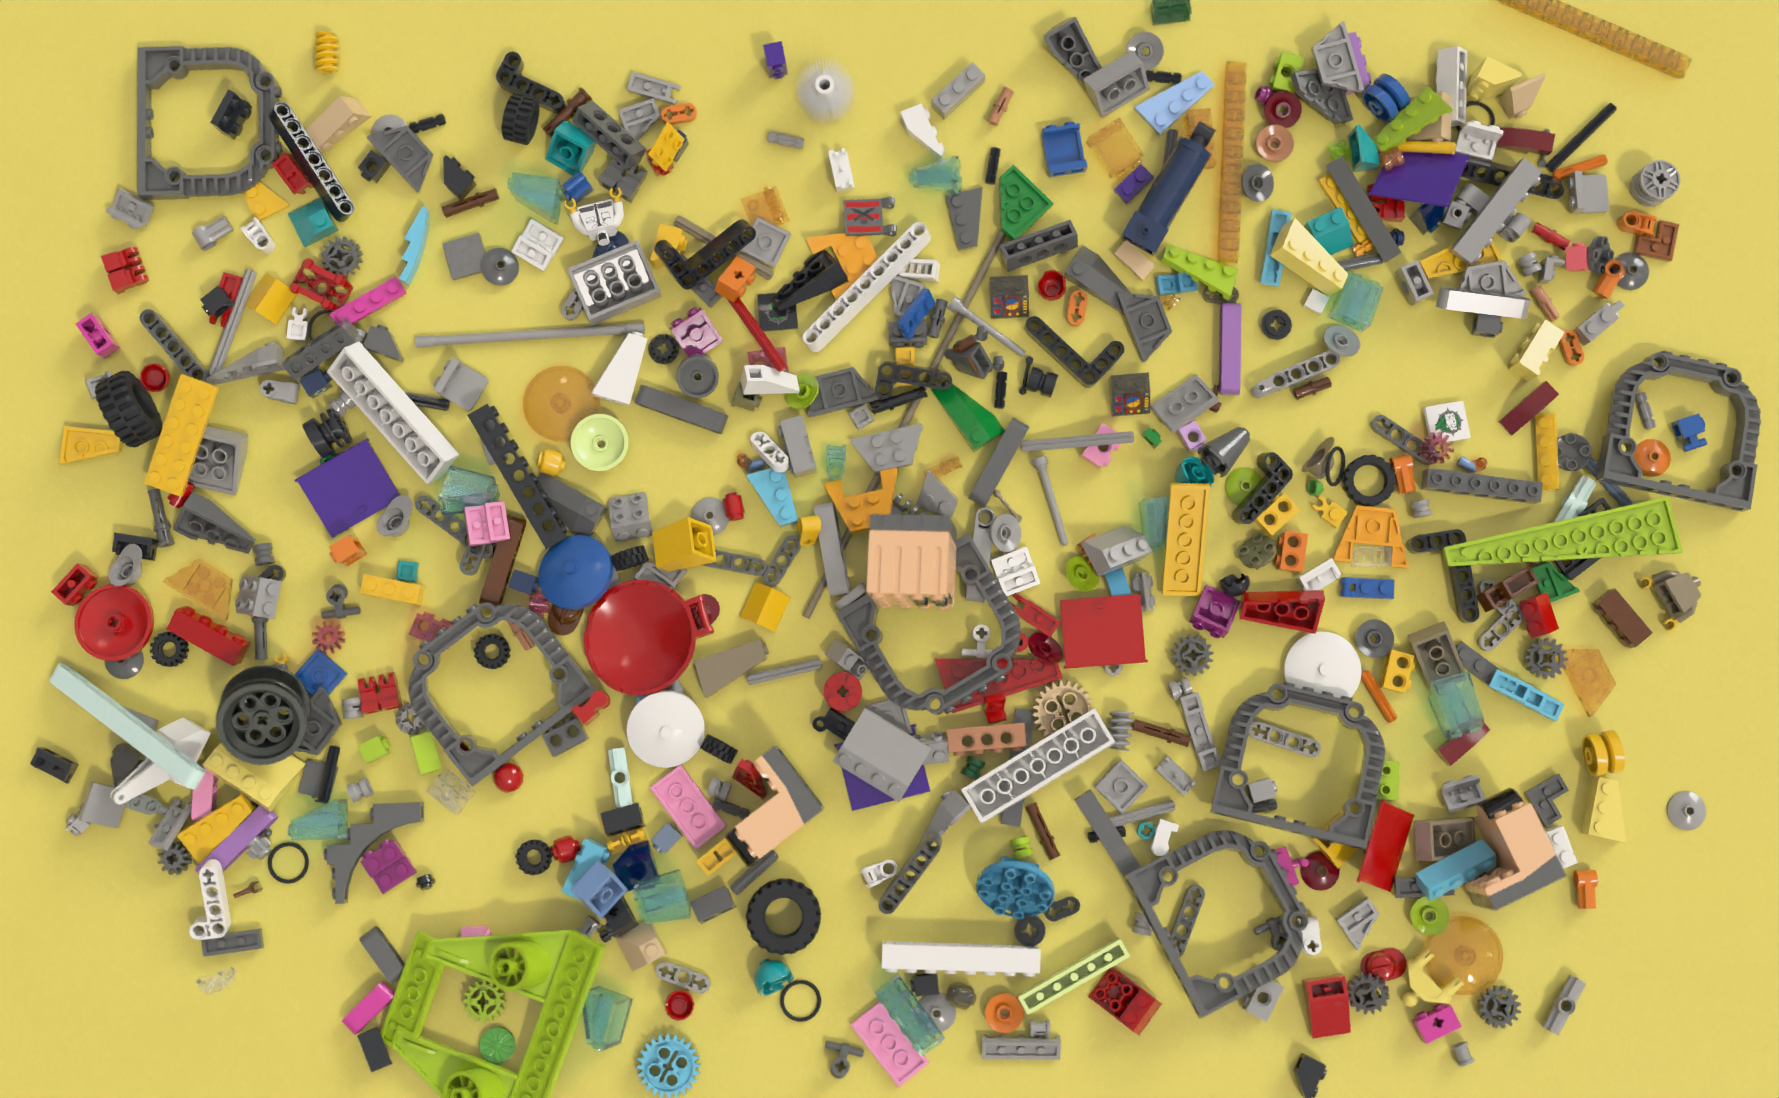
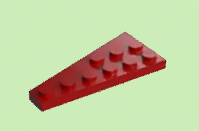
(1023, 676)

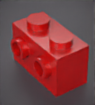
(75, 585)
(1538, 615)

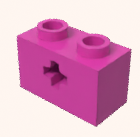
(97, 335)
(1446, 1024)

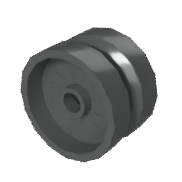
(697, 364)

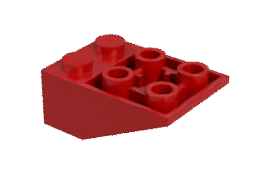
(1125, 1000)
(1327, 1005)

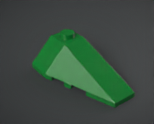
(970, 418)

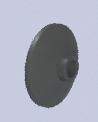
(1263, 182)
(497, 275)
(1632, 280)
(1383, 634)
(128, 668)

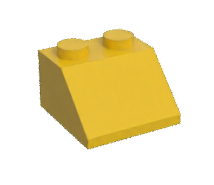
(674, 236)

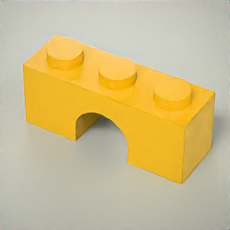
(392, 589)

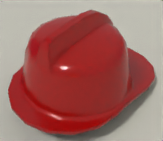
(1386, 963)

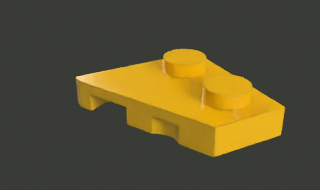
(264, 201)

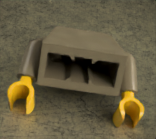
(1677, 593)

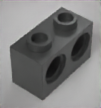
(567, 740)

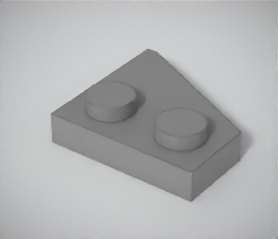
(639, 117)
(904, 293)
(936, 496)
(650, 572)
(1357, 921)

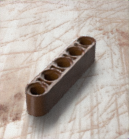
(503, 562)

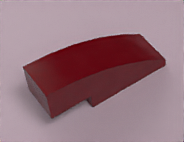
(1526, 141)
(1528, 407)
(1455, 748)

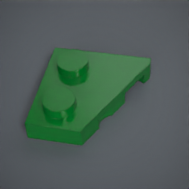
(1553, 582)

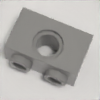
(1414, 282)
(1263, 1009)

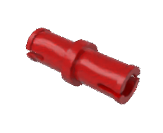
(1551, 236)

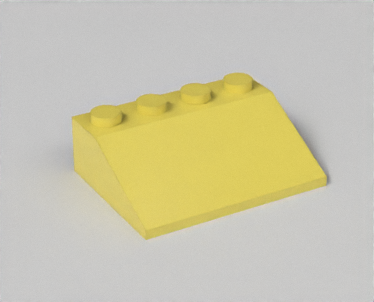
(258, 782)

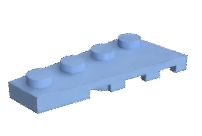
(1172, 103)

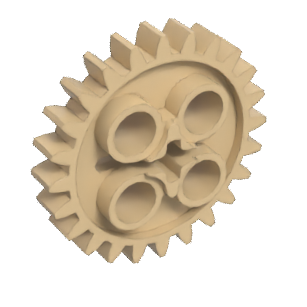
(1047, 717)

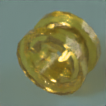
(1171, 301)

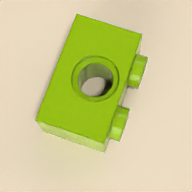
(1289, 63)

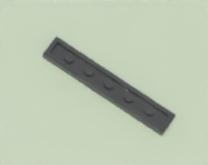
(1363, 209)
(1013, 815)
(1107, 833)

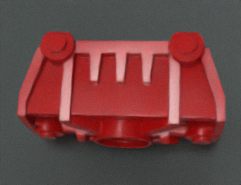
(322, 276)

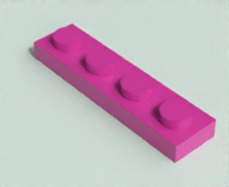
(370, 302)

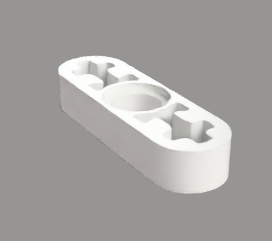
(782, 464)

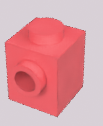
(1577, 257)

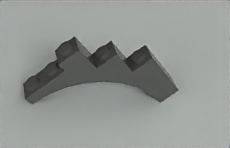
(361, 836)

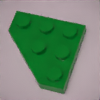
(1020, 203)

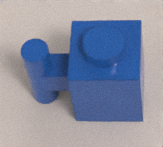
(577, 187)
(1689, 428)

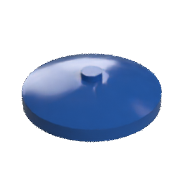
(575, 572)

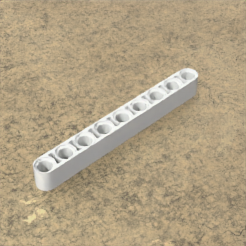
(868, 278)

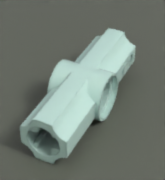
(1576, 501)
(618, 764)

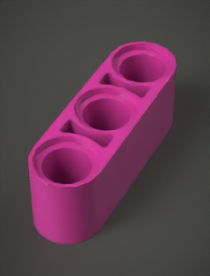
(368, 1008)

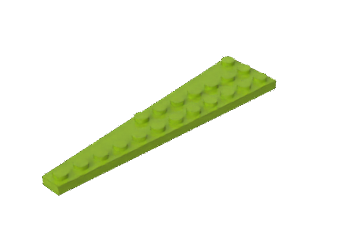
(1617, 532)

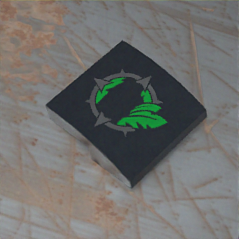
(772, 319)

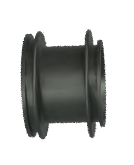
(240, 735)

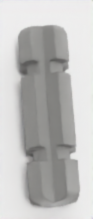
(786, 140)
(1645, 410)

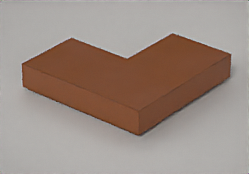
(1661, 246)

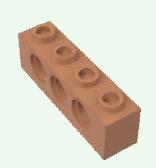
(956, 735)

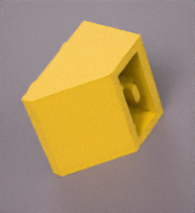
(1334, 852)

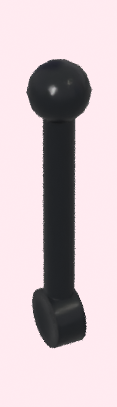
(1029, 360)

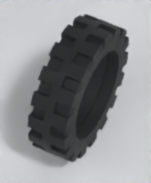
(1385, 469)

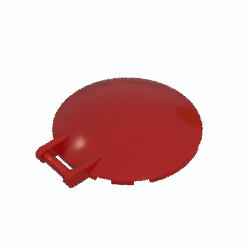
(642, 636)

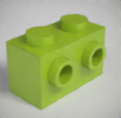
(1389, 781)

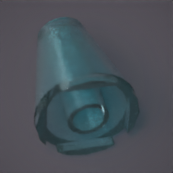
(938, 176)

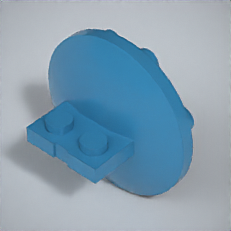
(1015, 888)

